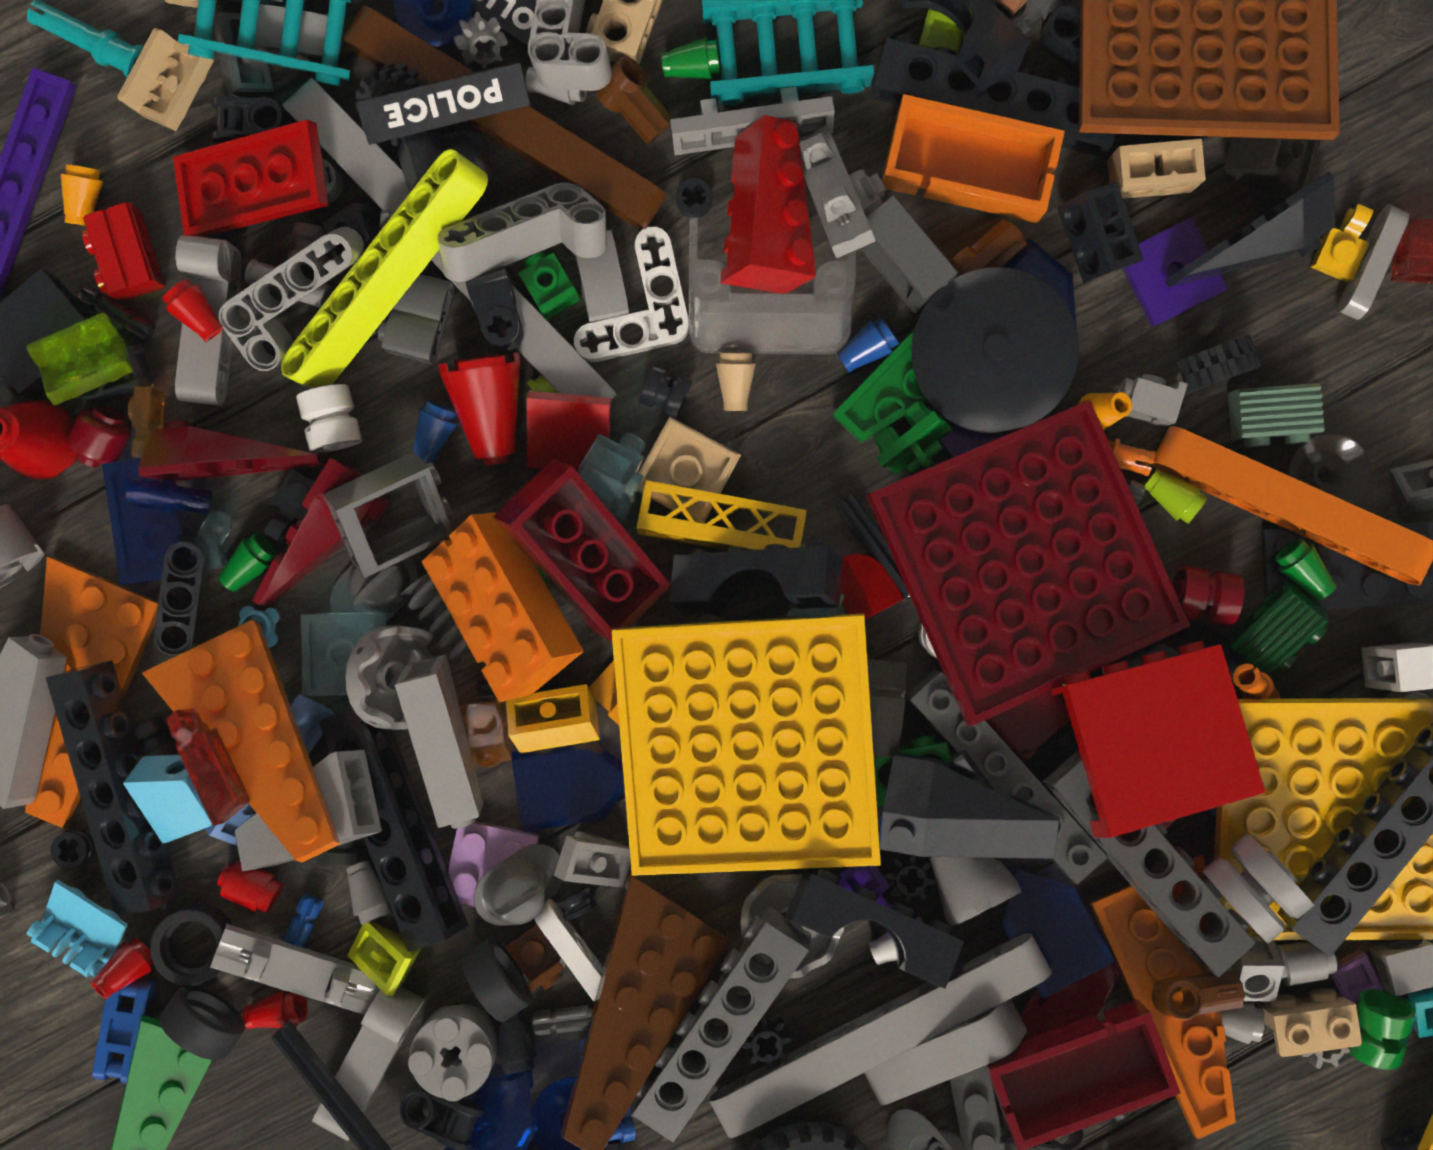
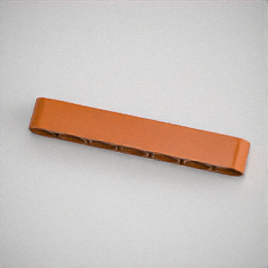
(1295, 505)

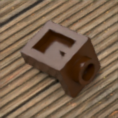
(536, 958)

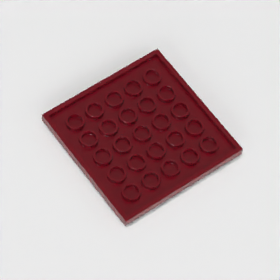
(1027, 562)

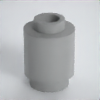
(1305, 963)

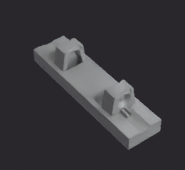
(718, 130)
(833, 193)
(294, 969)

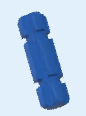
(303, 923)

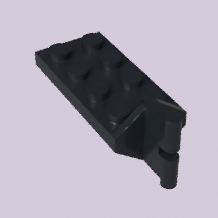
(1356, 582)

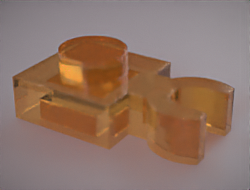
(146, 414)

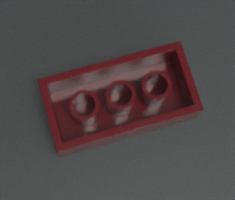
(582, 549)

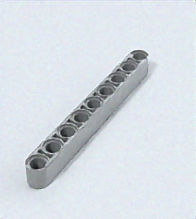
(880, 1035)

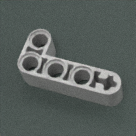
(561, 53)
(523, 228)
(294, 286)
(203, 366)
(373, 1051)
(949, 1054)

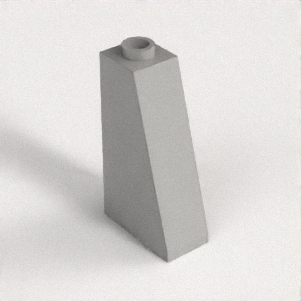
(25, 714)
(440, 741)
(350, 801)

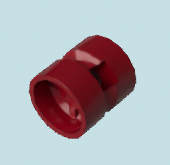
(1214, 596)

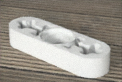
(570, 947)

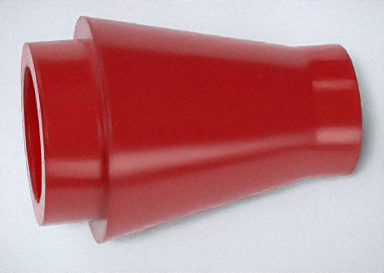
(193, 309)
(125, 966)
(276, 1011)

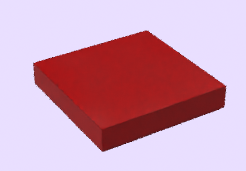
(564, 427)

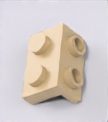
(164, 80)
(1312, 1022)

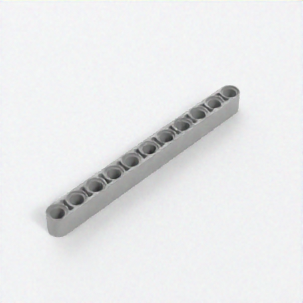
(388, 188)

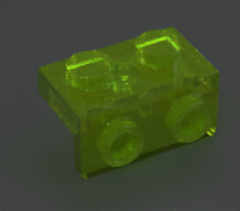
(80, 358)

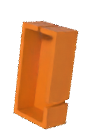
(972, 158)
(501, 607)

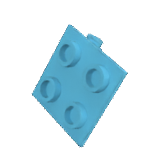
(80, 924)

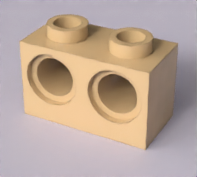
(634, 18)
(1157, 168)

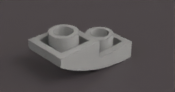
(271, 26)
(603, 284)

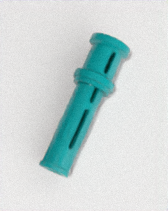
(103, 45)

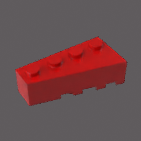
(769, 211)

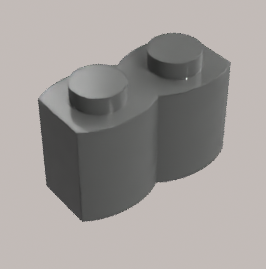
(418, 320)

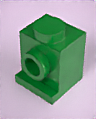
(555, 297)

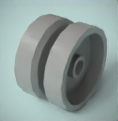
(1258, 887)

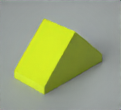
(382, 957)

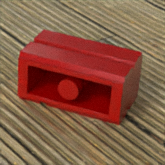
(122, 252)

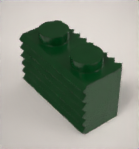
(1279, 628)

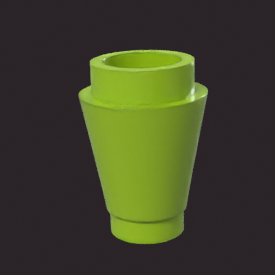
(1176, 496)

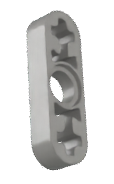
(1382, 245)

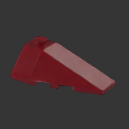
(196, 453)
(315, 534)

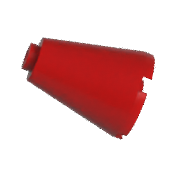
(486, 402)
(36, 438)

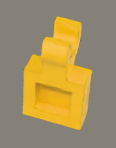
(1342, 248)

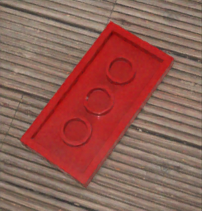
(251, 179)

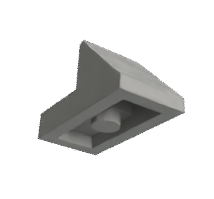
(593, 860)

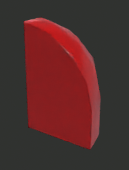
(867, 586)

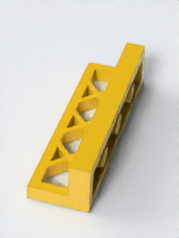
(707, 534)

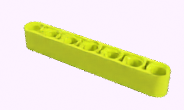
(384, 271)

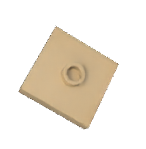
(689, 461)

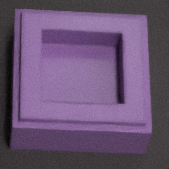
(1354, 976)

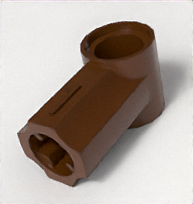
(634, 100)
(991, 250)
(1200, 994)

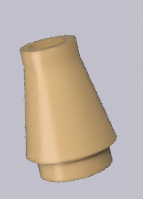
(735, 379)

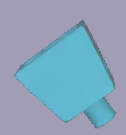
(167, 797)

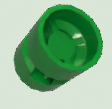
(1384, 1026)

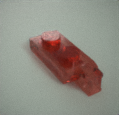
(208, 765)

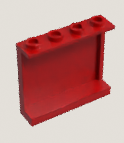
(1161, 738)

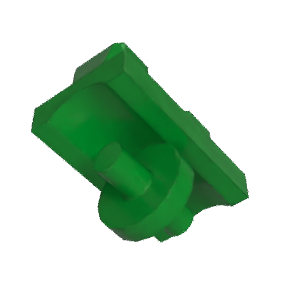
(917, 445)

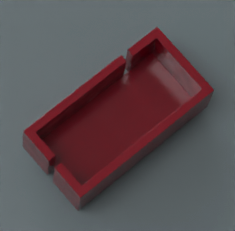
(1082, 1075)

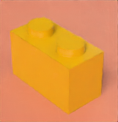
(553, 719)

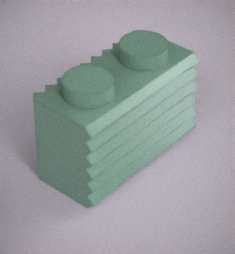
(1276, 412)

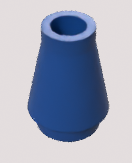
(868, 345)
(433, 430)

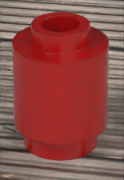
(250, 888)

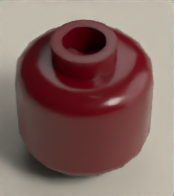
(99, 435)

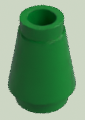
(692, 60)
(247, 562)
(1305, 567)

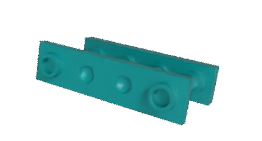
(326, 72)
(733, 91)

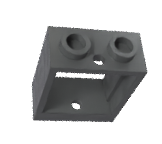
(905, 254)
(403, 542)

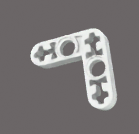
(649, 319)

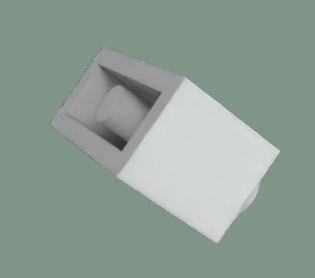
(1398, 666)

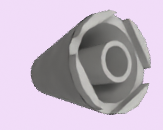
(971, 885)

